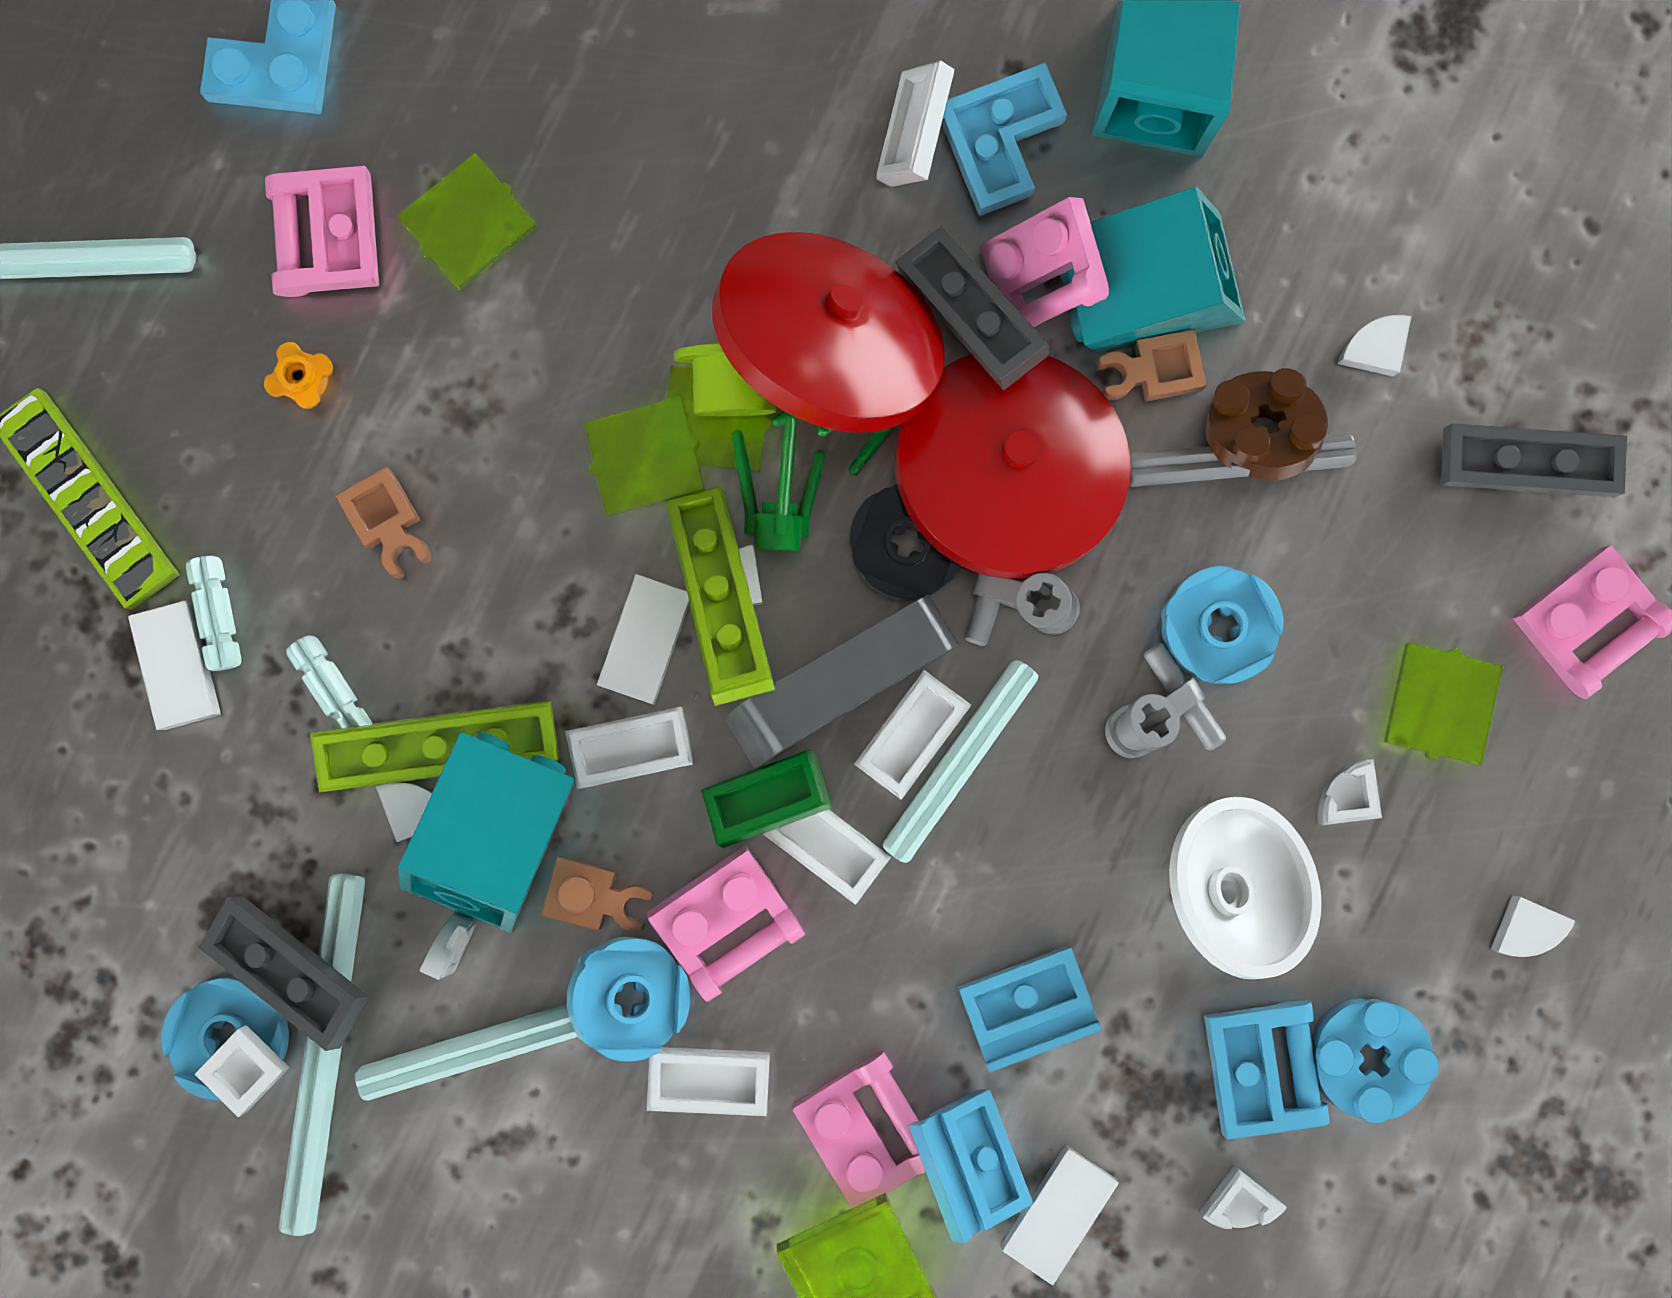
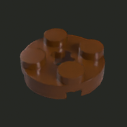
(1274, 396)

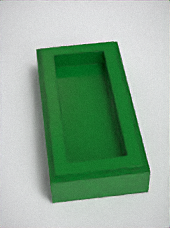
(766, 798)

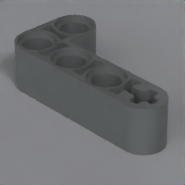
(840, 680)

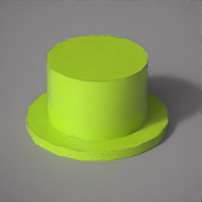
(718, 386)

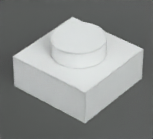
(242, 1071)

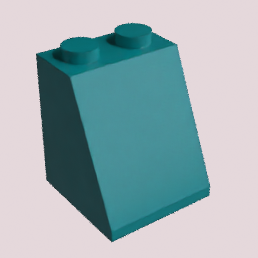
(1168, 73)
(1163, 274)
(485, 830)

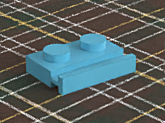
(1029, 1008)
(970, 1165)

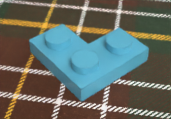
(283, 71)
(985, 130)

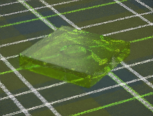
(856, 1256)

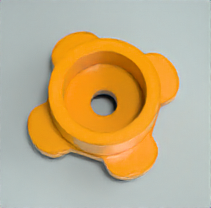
(314, 381)

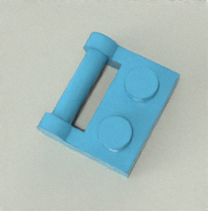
(1248, 1071)

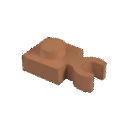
(1162, 366)
(381, 515)
(585, 894)

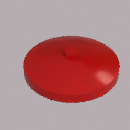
(827, 332)
(1014, 473)

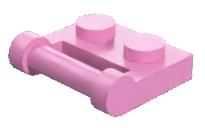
(339, 225)
(1042, 250)
(1581, 607)
(714, 908)
(850, 1139)

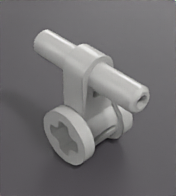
(1024, 597)
(1162, 713)

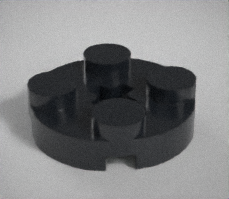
(877, 556)

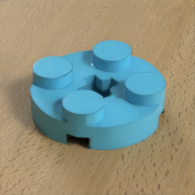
(1234, 594)
(212, 1004)
(651, 1023)
(1407, 1059)

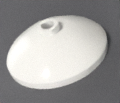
(1245, 888)

